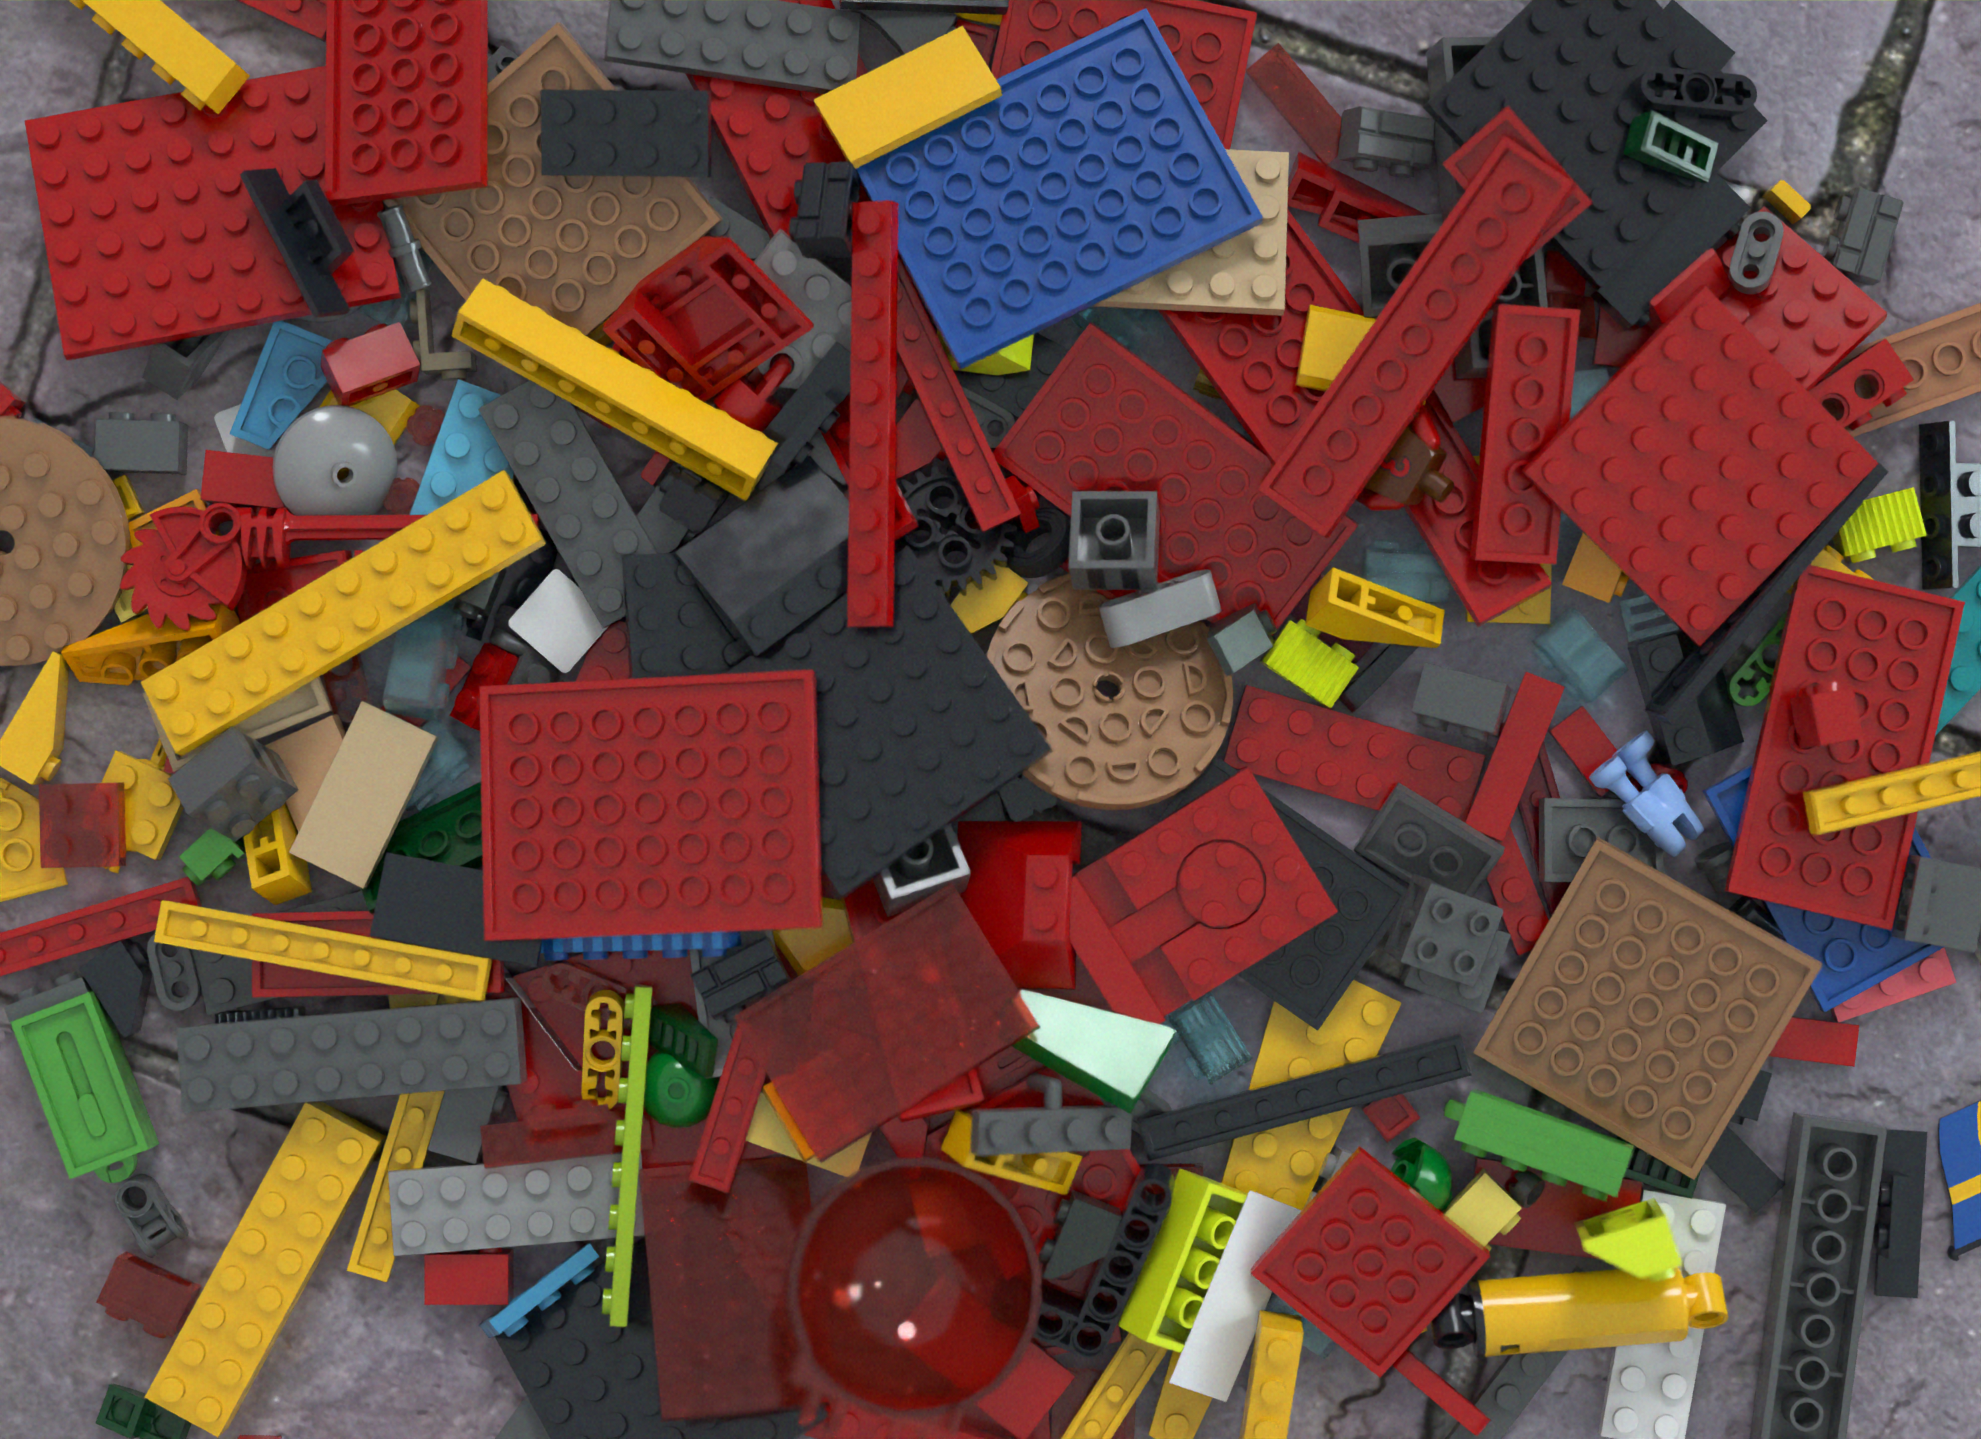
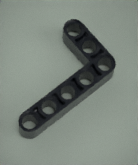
(1109, 1275)

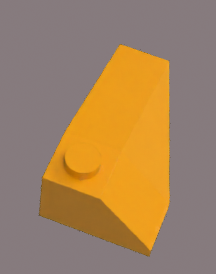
(140, 649)

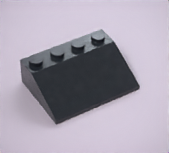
(774, 557)

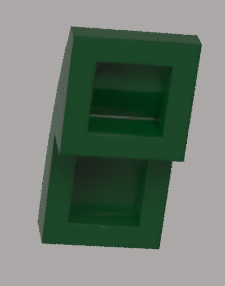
(134, 1416)

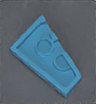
(281, 384)
(542, 1294)

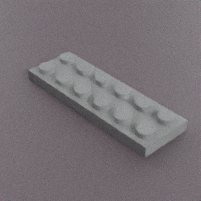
(504, 1205)

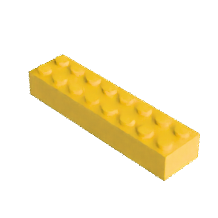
(265, 1267)

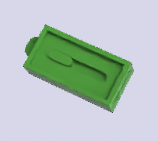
(86, 1087)
(1540, 1141)

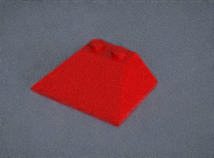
(705, 318)
(1024, 895)

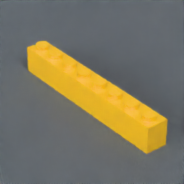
(613, 389)

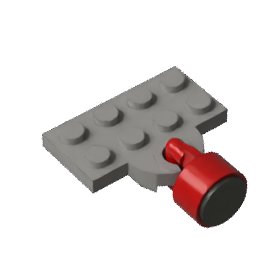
(824, 299)

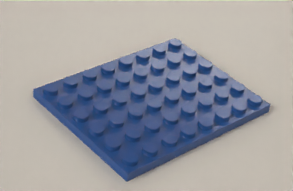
(1060, 190)

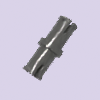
(404, 248)

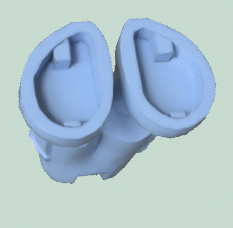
(1658, 802)

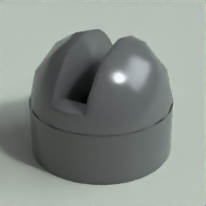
(1527, 1188)

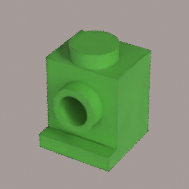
(211, 856)

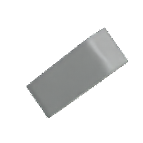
(1160, 610)

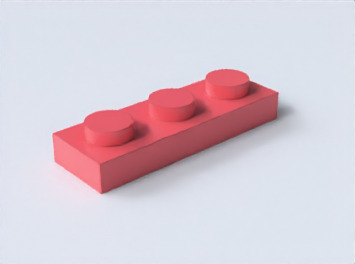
(1920, 978)

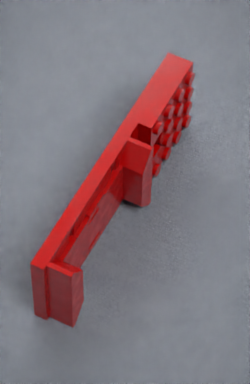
(1169, 921)

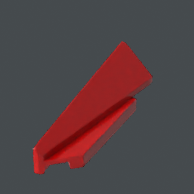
(1339, 198)

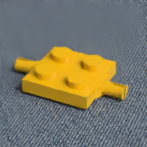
(149, 801)

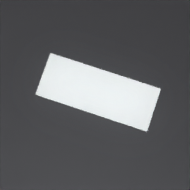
(1232, 1302)

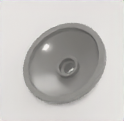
(319, 447)

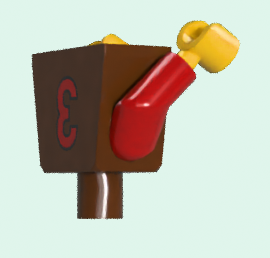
(1409, 469)

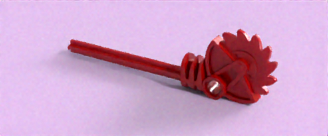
(190, 568)

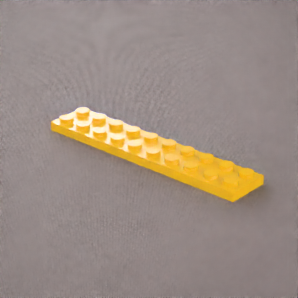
(342, 613)

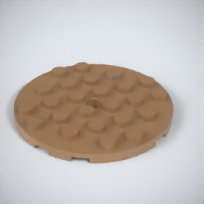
(66, 541)
(1120, 749)

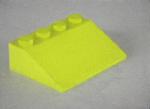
(1182, 1261)

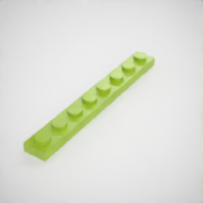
(626, 1172)

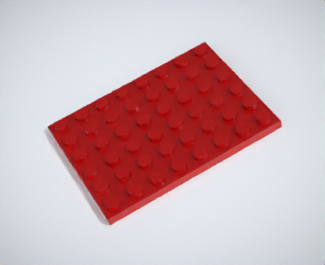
(160, 233)
(650, 806)

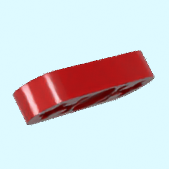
(1441, 1392)

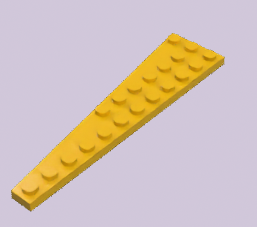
(1287, 1158)

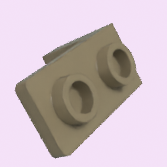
(448, 364)

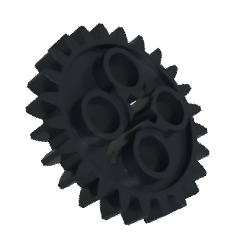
(938, 546)

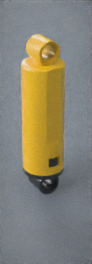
(1578, 1311)

